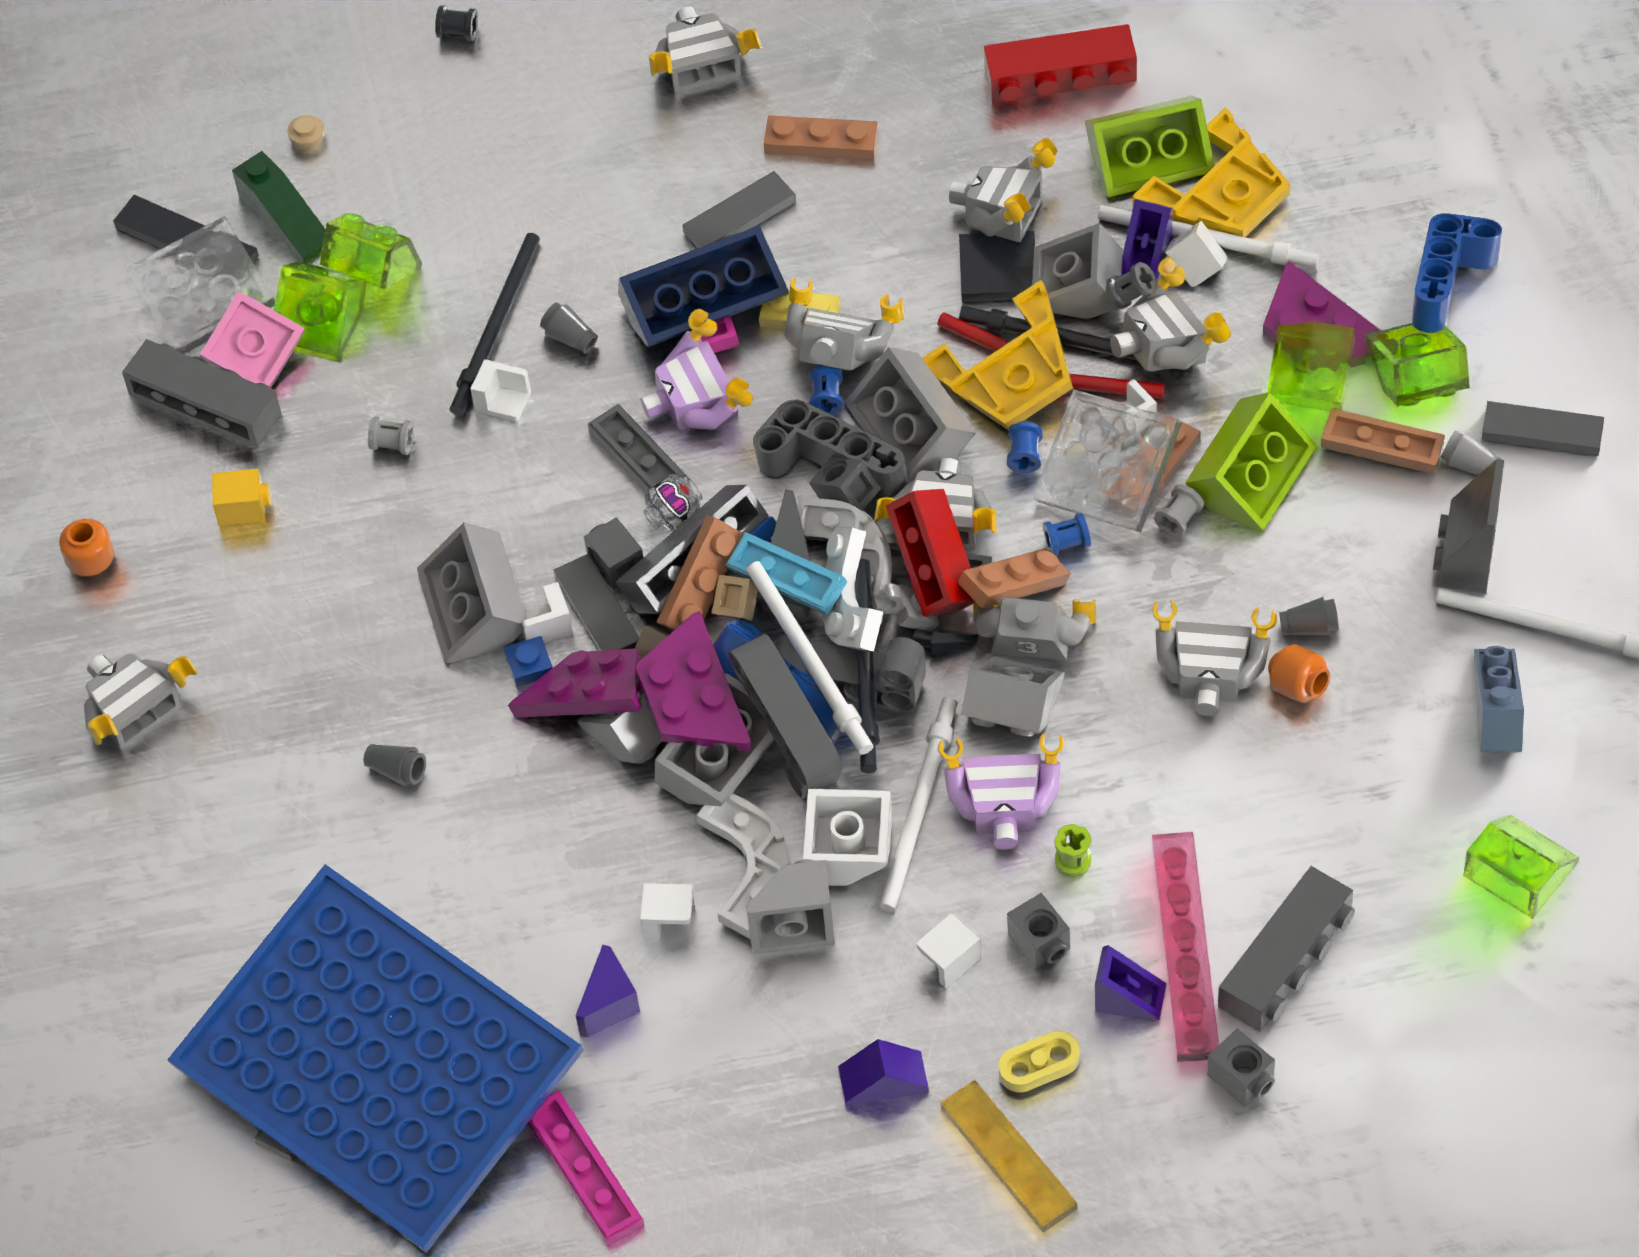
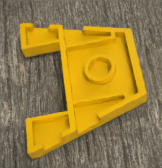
(1233, 193)
(1019, 375)

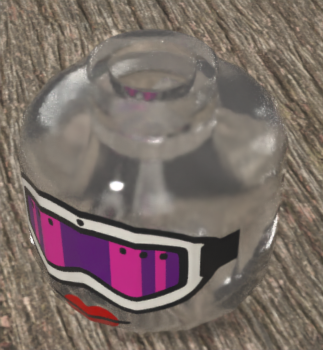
(671, 502)

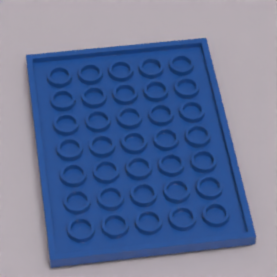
(376, 1057)

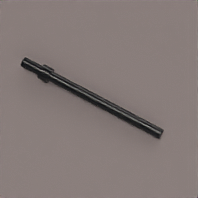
(999, 321)
(494, 323)
(865, 670)

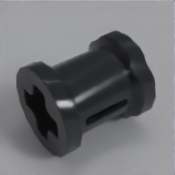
(456, 23)

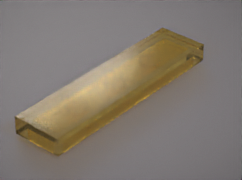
(1009, 1156)

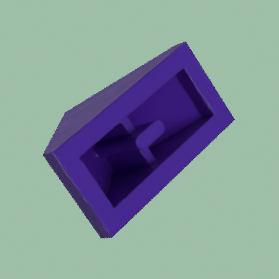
(1147, 235)
(1127, 988)
(607, 996)
(882, 1073)

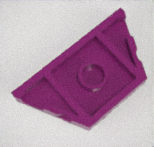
(1305, 300)
(584, 685)
(690, 690)

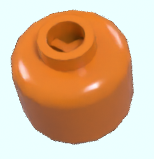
(86, 547)
(1298, 673)

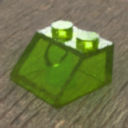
(368, 251)
(322, 303)
(1418, 363)
(1311, 365)
(1518, 864)

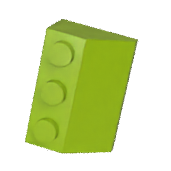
(1150, 141)
(1252, 462)

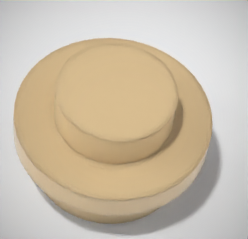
(306, 132)

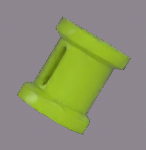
(1077, 847)

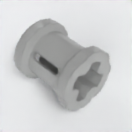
(391, 435)
(1179, 510)

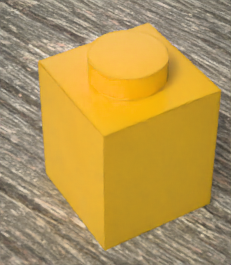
(239, 497)

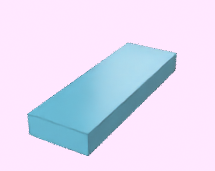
(790, 573)

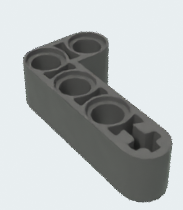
(806, 431)
(896, 674)
(788, 715)

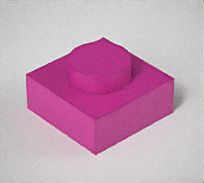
(724, 337)

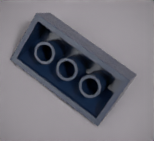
(713, 278)

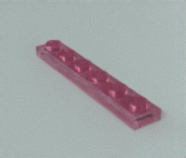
(1185, 946)

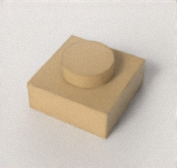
(735, 597)

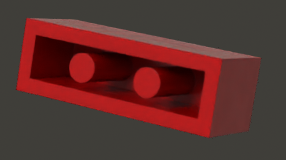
(931, 550)

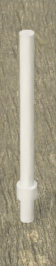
(1279, 253)
(1627, 643)
(844, 714)
(938, 731)

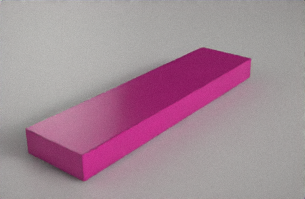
(585, 1170)

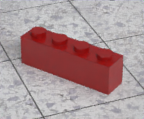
(1060, 63)

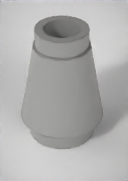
(1467, 453)

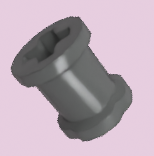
(1131, 285)

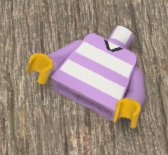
(694, 384)
(1003, 791)

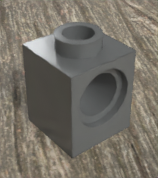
(845, 481)
(612, 550)
(1038, 916)
(1237, 1052)

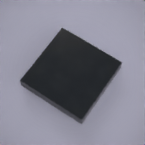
(995, 266)

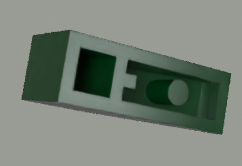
(279, 205)

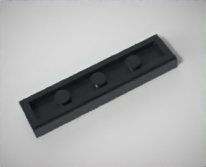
(159, 225)

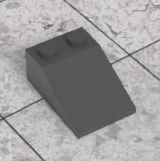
(1470, 533)

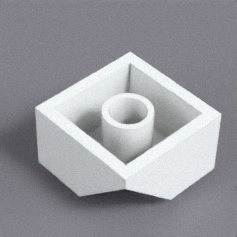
(848, 832)

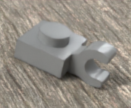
(904, 604)

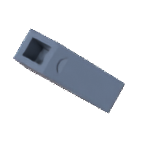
(1498, 700)

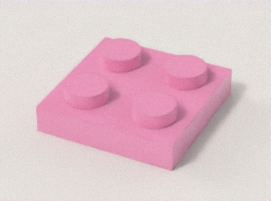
(252, 341)

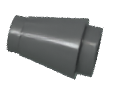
(568, 328)
(1311, 618)
(398, 763)

